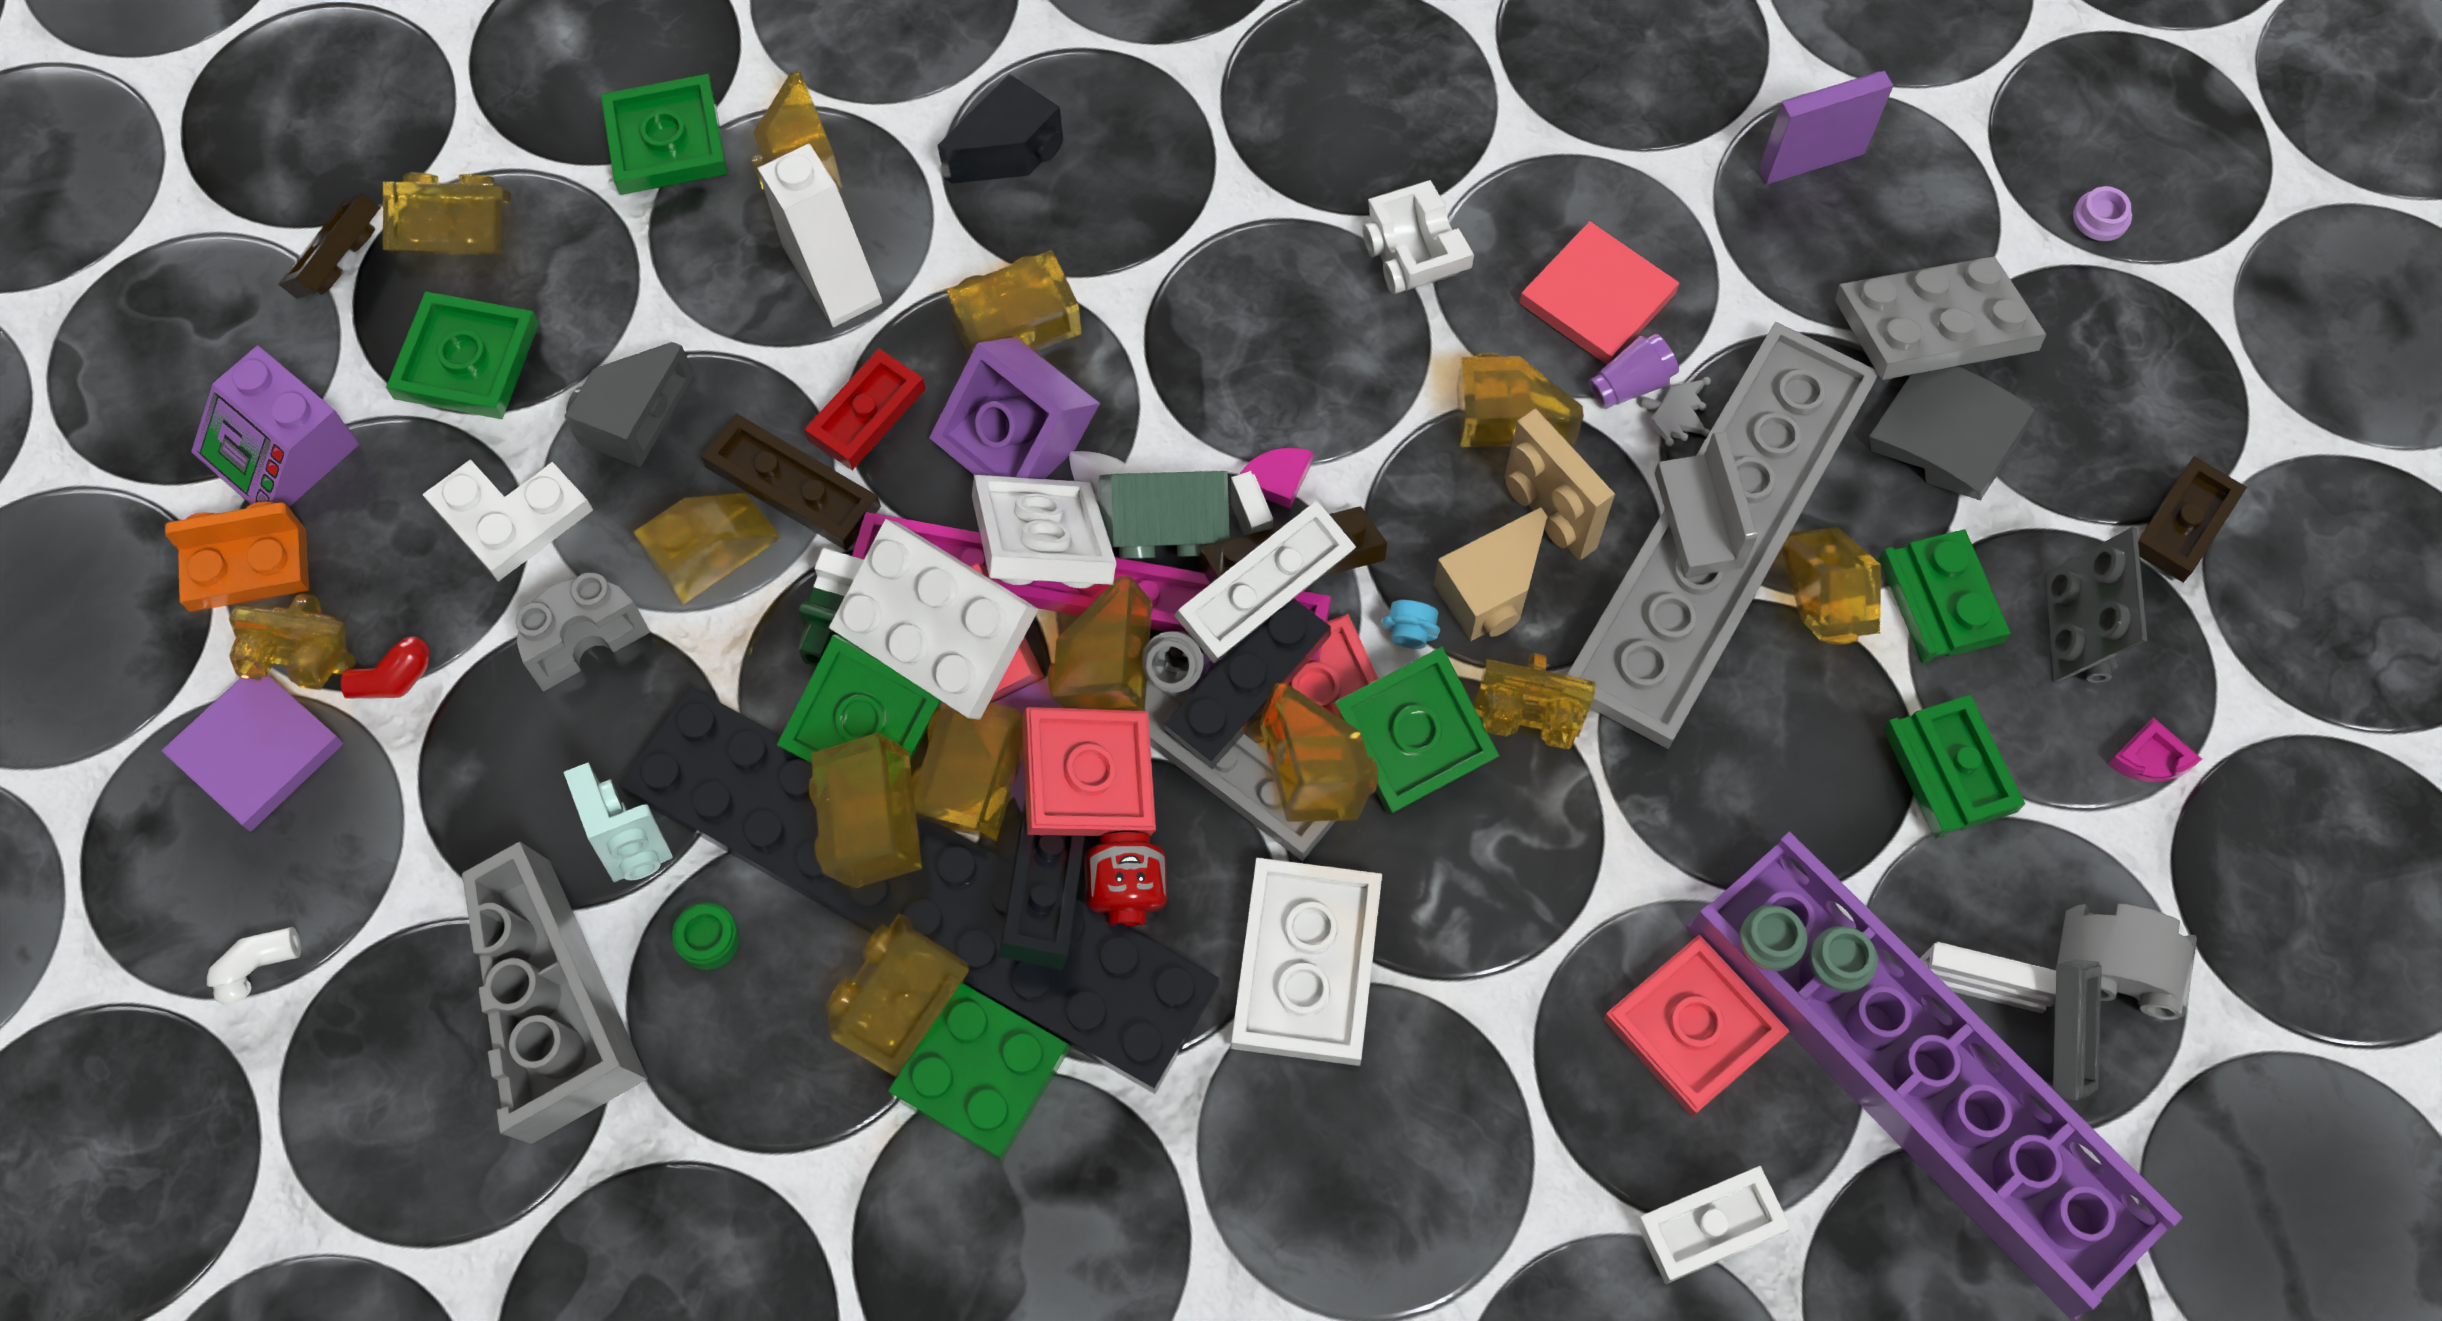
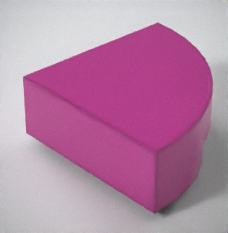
(1281, 473)
(2155, 755)

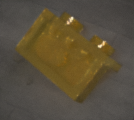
(443, 216)
(893, 995)

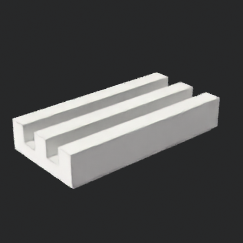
(1992, 977)

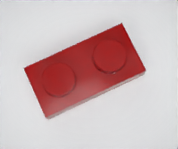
(865, 409)

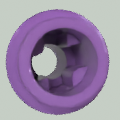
(1636, 371)

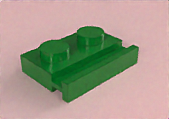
(1944, 596)
(1953, 766)

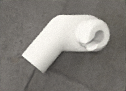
(230, 971)

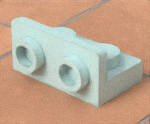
(623, 839)

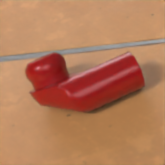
(392, 676)

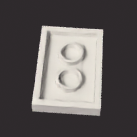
(1042, 531)
(933, 619)
(1307, 962)

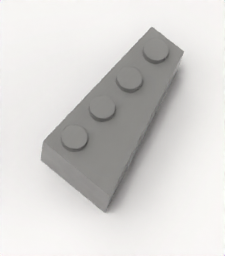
(545, 1000)

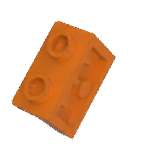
(239, 555)

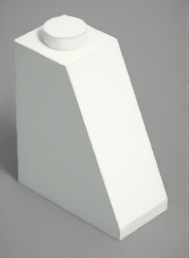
(819, 234)

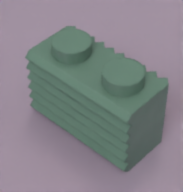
(1164, 510)

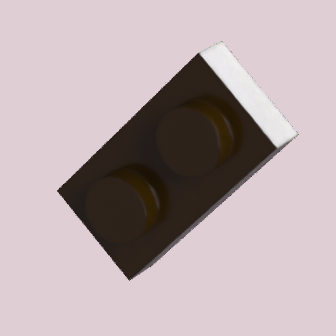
(345, 230)
(2189, 519)

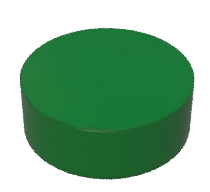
(706, 936)

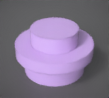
(2103, 213)

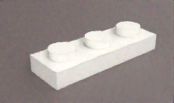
(1264, 581)

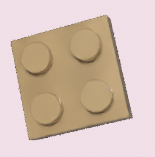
(1554, 476)

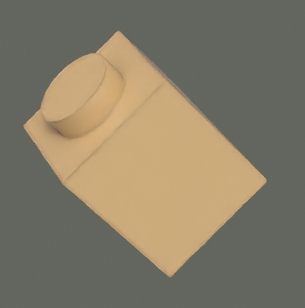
(1491, 576)

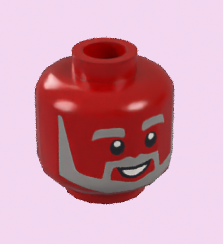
(1126, 878)

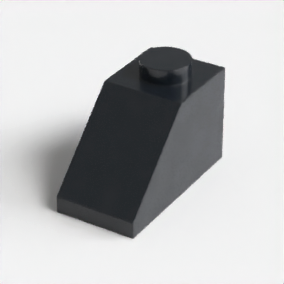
(1002, 135)

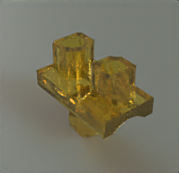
(296, 637)
(1533, 698)

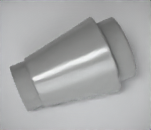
(1165, 670)

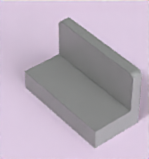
(1707, 509)

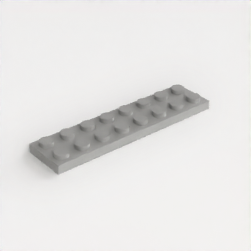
(1670, 630)

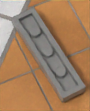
(1239, 779)

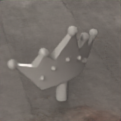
(1677, 411)

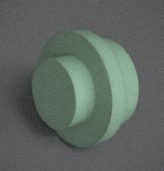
(1773, 938)
(1843, 959)

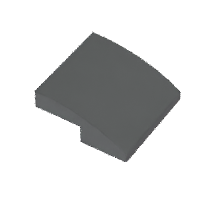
(1953, 428)

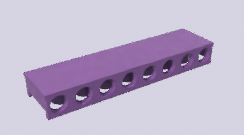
(1942, 1096)

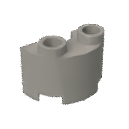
(569, 621)
(2138, 955)

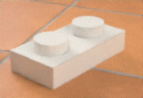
(1713, 1224)

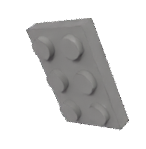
(1939, 317)

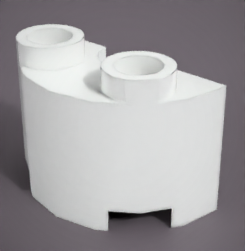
(1414, 238)

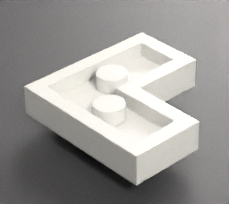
(507, 528)

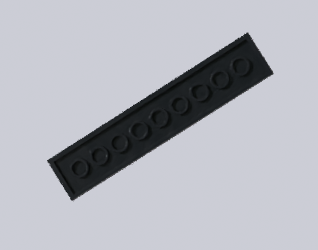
(741, 791)

